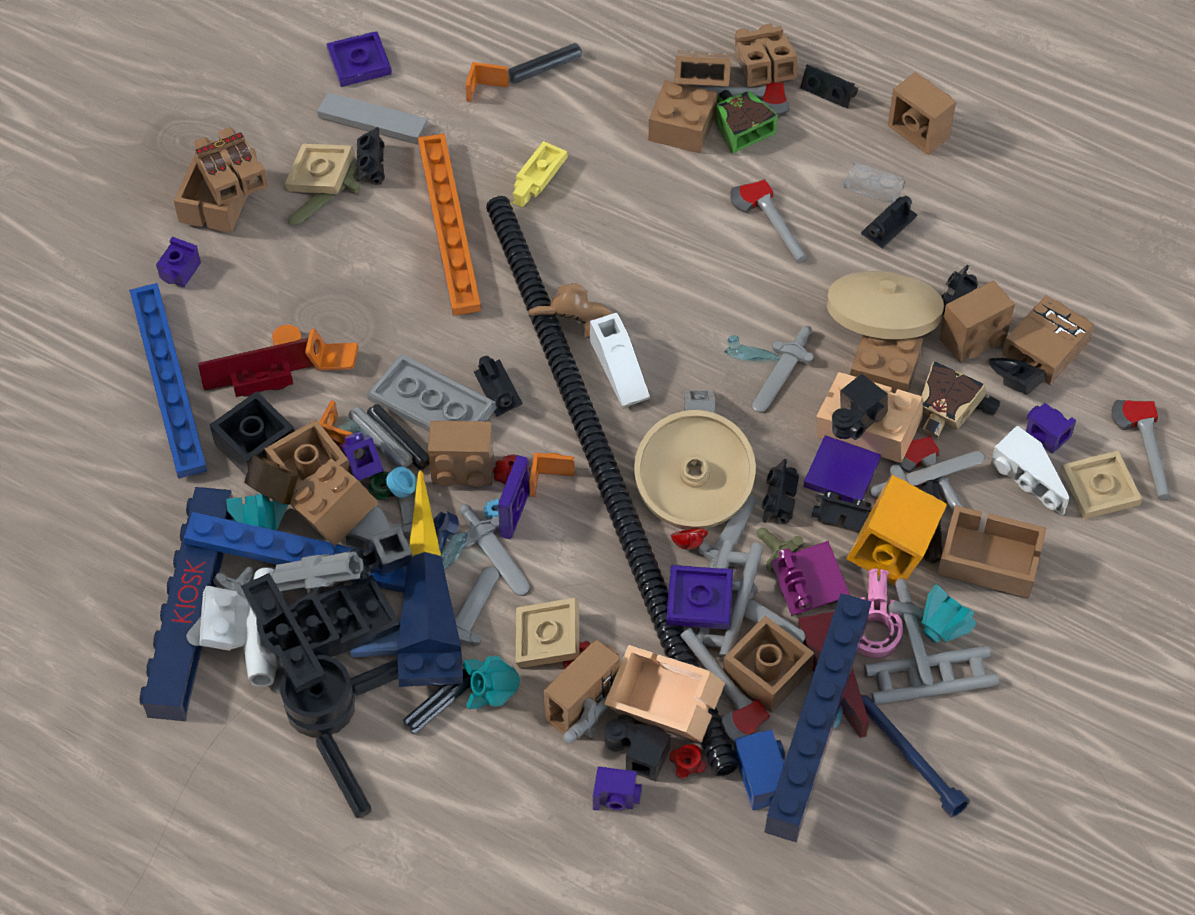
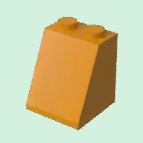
(897, 530)

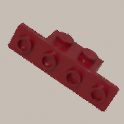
(256, 369)

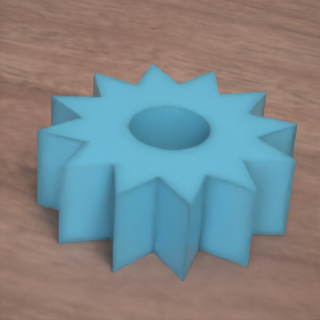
(488, 510)

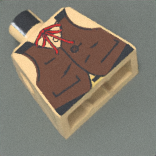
(949, 398)

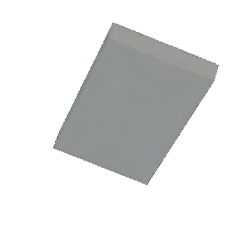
(426, 395)

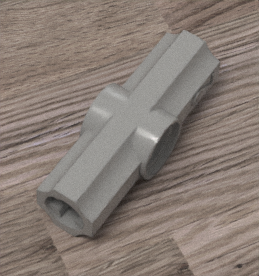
(318, 571)

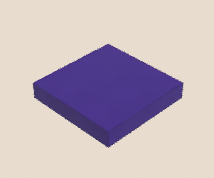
(359, 58)
(842, 469)
(514, 497)
(699, 597)

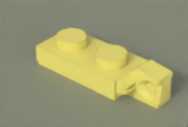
(538, 172)

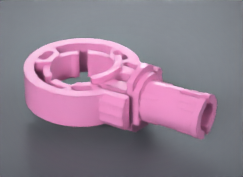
(878, 596)

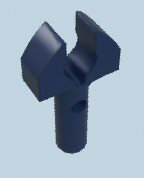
(445, 525)

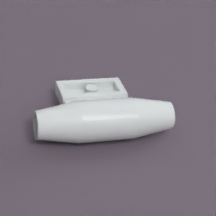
(230, 624)

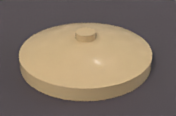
(885, 305)
(695, 469)

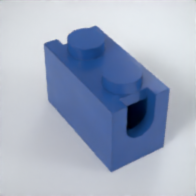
(760, 766)

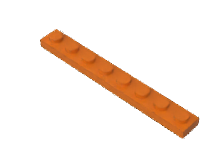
(449, 225)

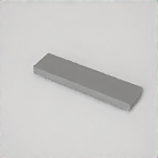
(369, 116)

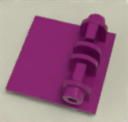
(809, 577)

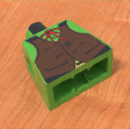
(743, 119)

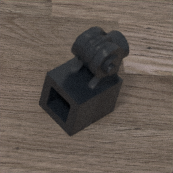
(861, 406)
(385, 554)
(646, 745)

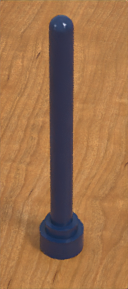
(952, 800)

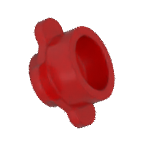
(685, 752)

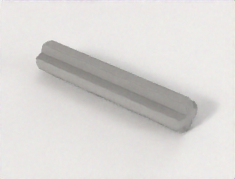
(381, 438)

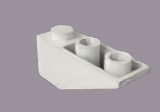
(618, 359)
(1028, 464)

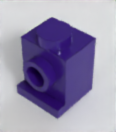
(178, 262)
(1049, 427)
(369, 463)
(616, 789)

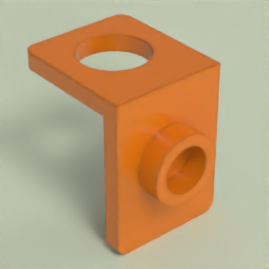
(485, 74)
(332, 355)
(336, 434)
(550, 464)

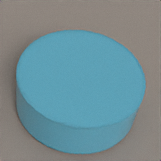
(401, 482)

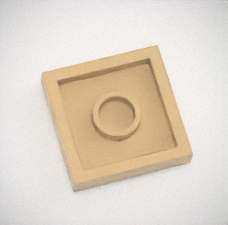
(320, 168)
(1101, 485)
(547, 633)

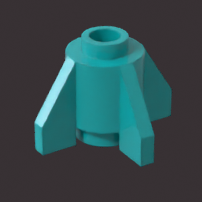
(257, 511)
(945, 617)
(491, 681)

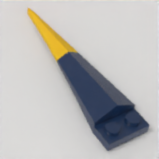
(428, 630)

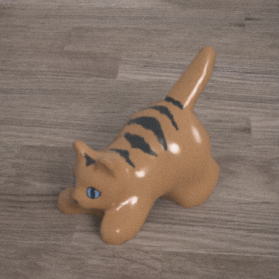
(573, 303)

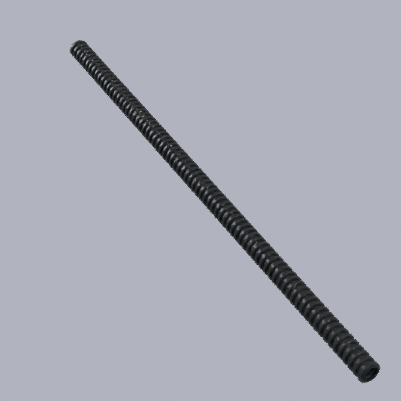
(603, 465)

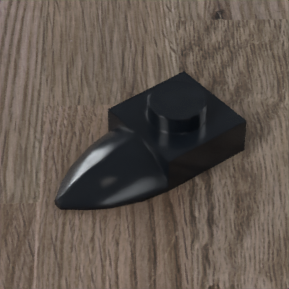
(1018, 374)

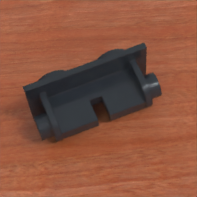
(828, 86)
(369, 157)
(890, 222)
(959, 285)
(497, 385)
(780, 482)
(833, 507)

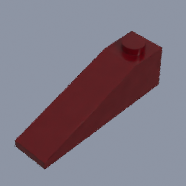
(853, 708)

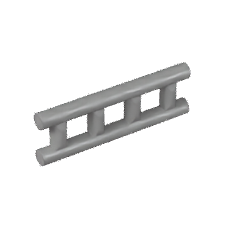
(743, 589)
(943, 661)

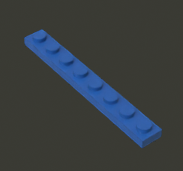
(168, 381)
(270, 545)

